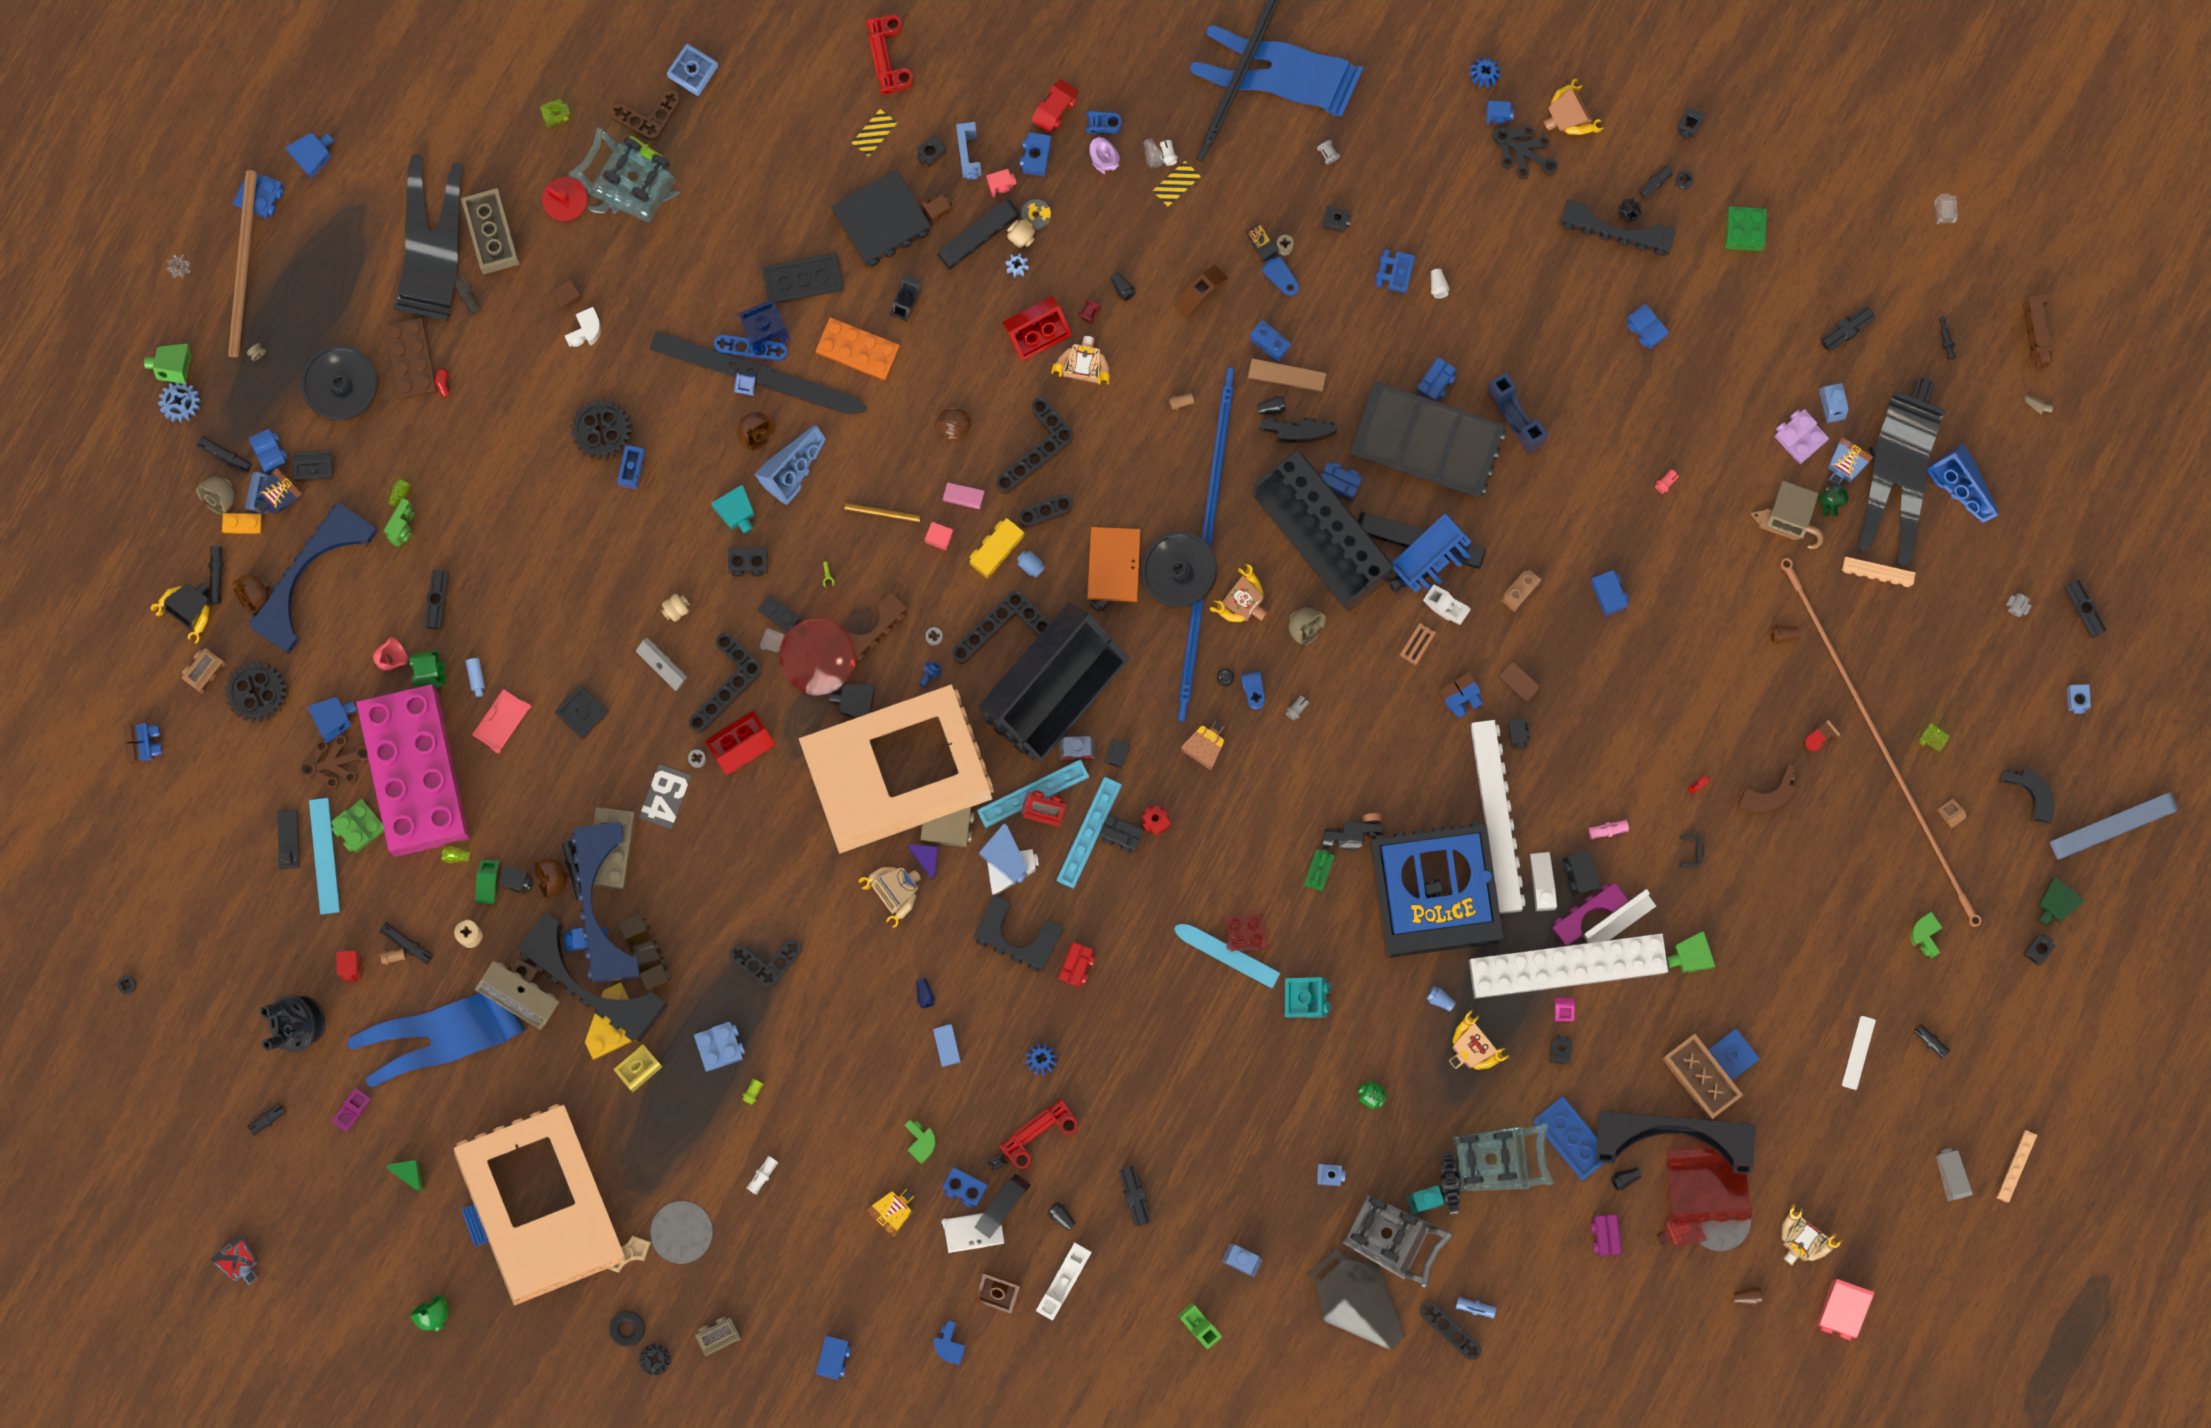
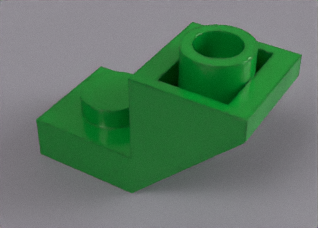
(487, 881)

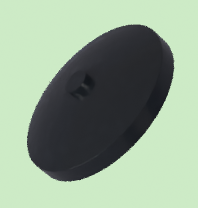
(339, 382)
(1179, 569)

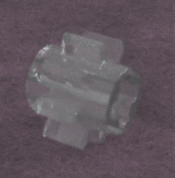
(173, 265)

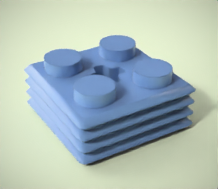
(691, 58)

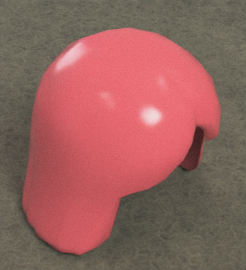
(395, 650)

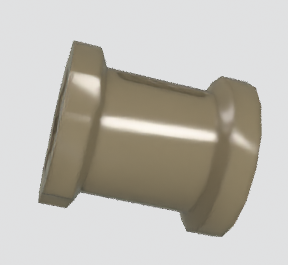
(1289, 241)

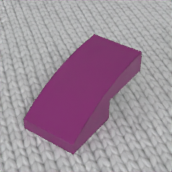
(351, 1110)

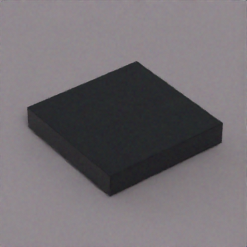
(581, 712)

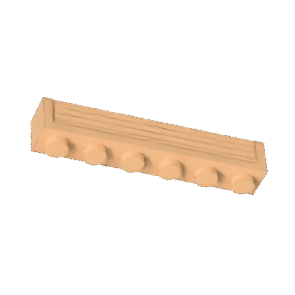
(1878, 571)
(2016, 1166)

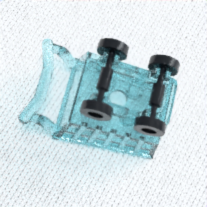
(642, 195)
(1511, 1164)

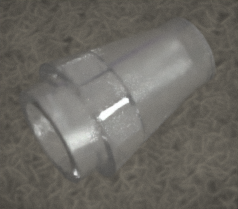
(1153, 155)

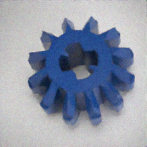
(1485, 78)
(1037, 1053)

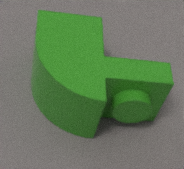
(1921, 934)
(926, 1142)
(1199, 1326)

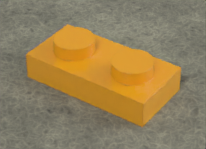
(242, 523)

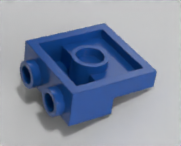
(266, 196)

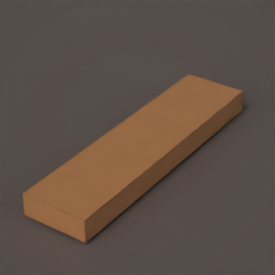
(1287, 375)

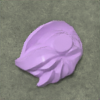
(1103, 155)

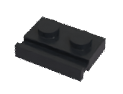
(312, 465)

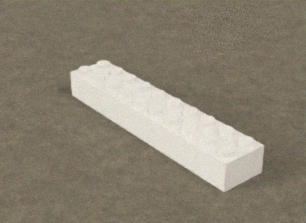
(1568, 966)

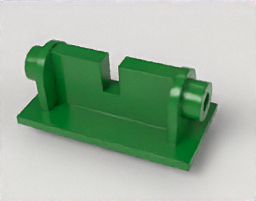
(1319, 870)

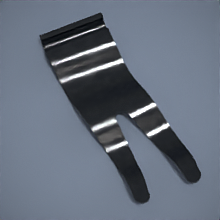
(429, 255)
(1901, 460)

